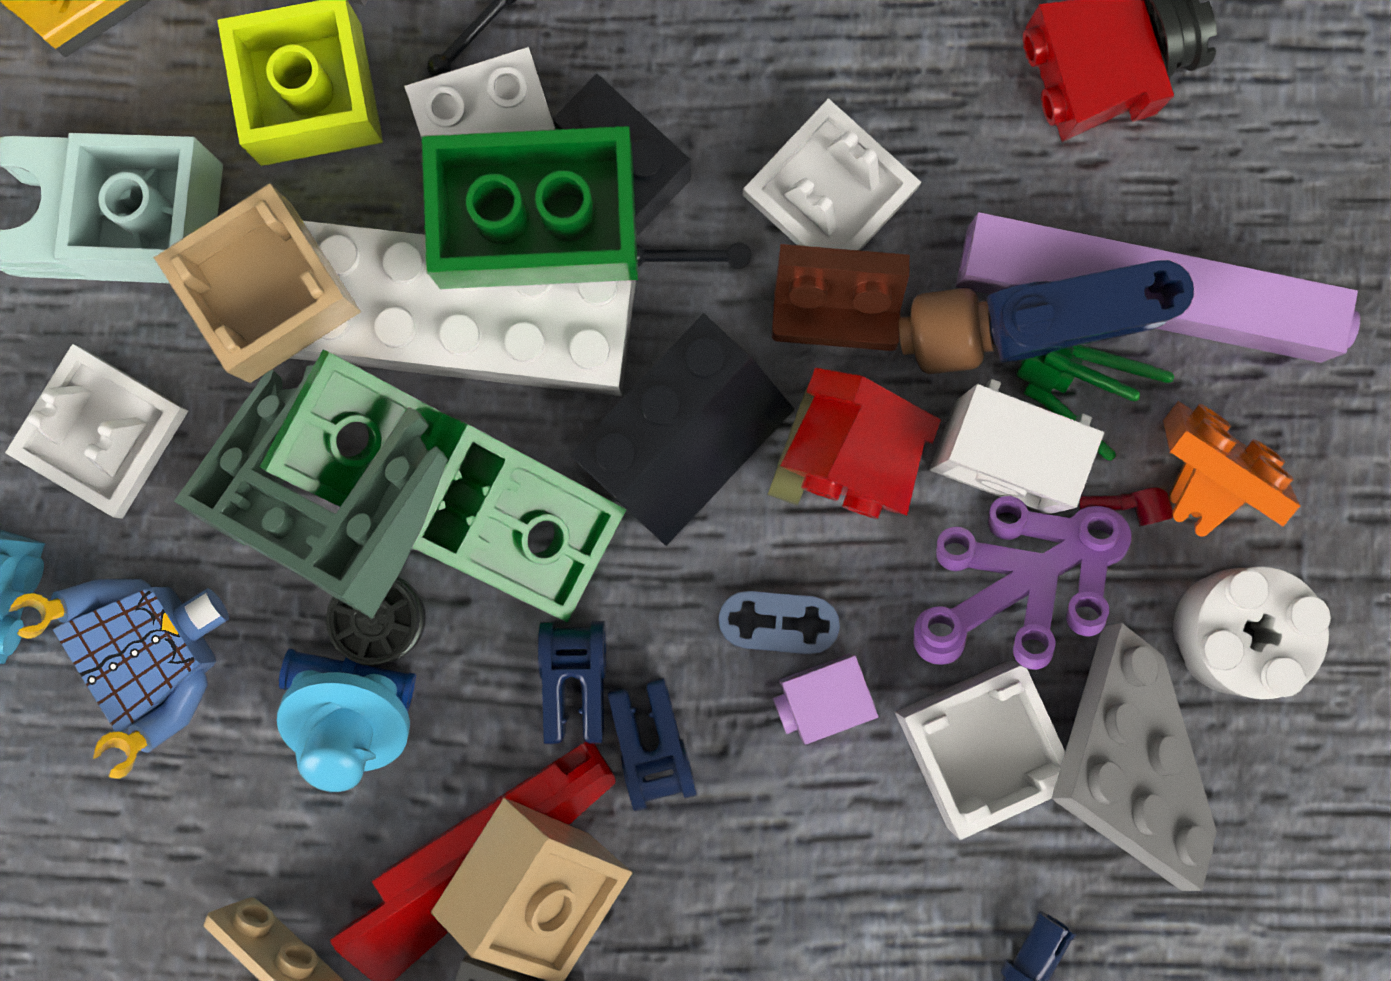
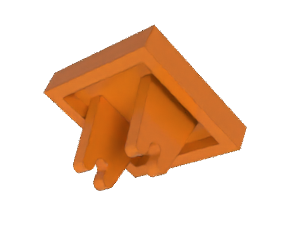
(1223, 472)

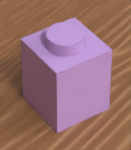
(825, 699)

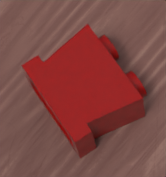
(1096, 62)
(860, 444)

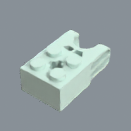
(107, 203)

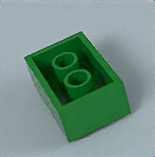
(529, 207)

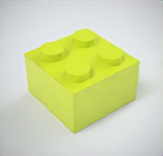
(300, 81)

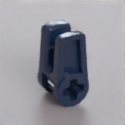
(586, 666)
(639, 761)

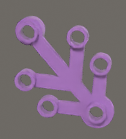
(1028, 575)

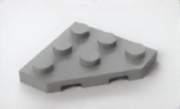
(1134, 765)

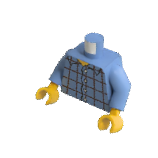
(135, 653)

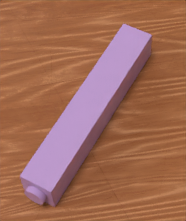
(1228, 301)

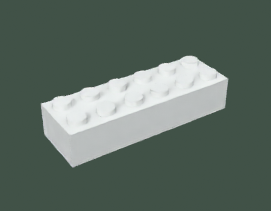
(504, 334)

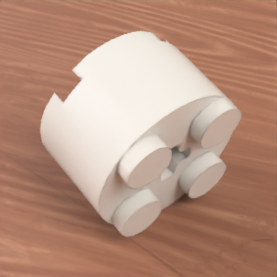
(1286, 623)

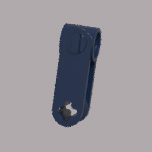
(1086, 308)

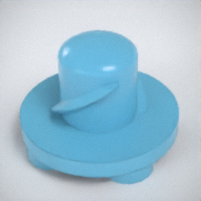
(342, 726)

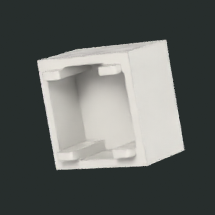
(1017, 449)
(985, 748)

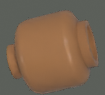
(947, 331)

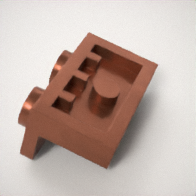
(839, 297)

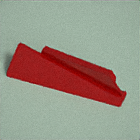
(402, 926)

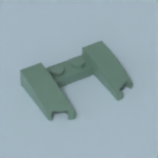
(343, 553)

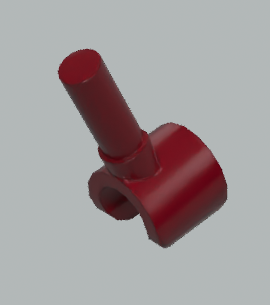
(1150, 504)

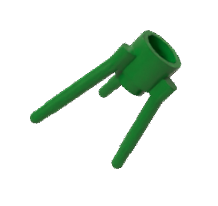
(1060, 367)

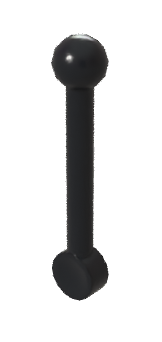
(441, 63)
(737, 255)

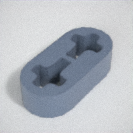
(777, 638)

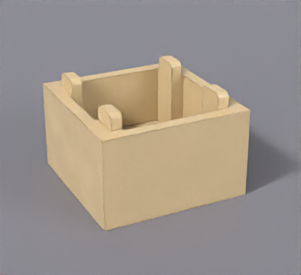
(257, 284)
(530, 893)

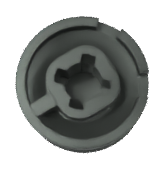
(1183, 32)
(387, 635)

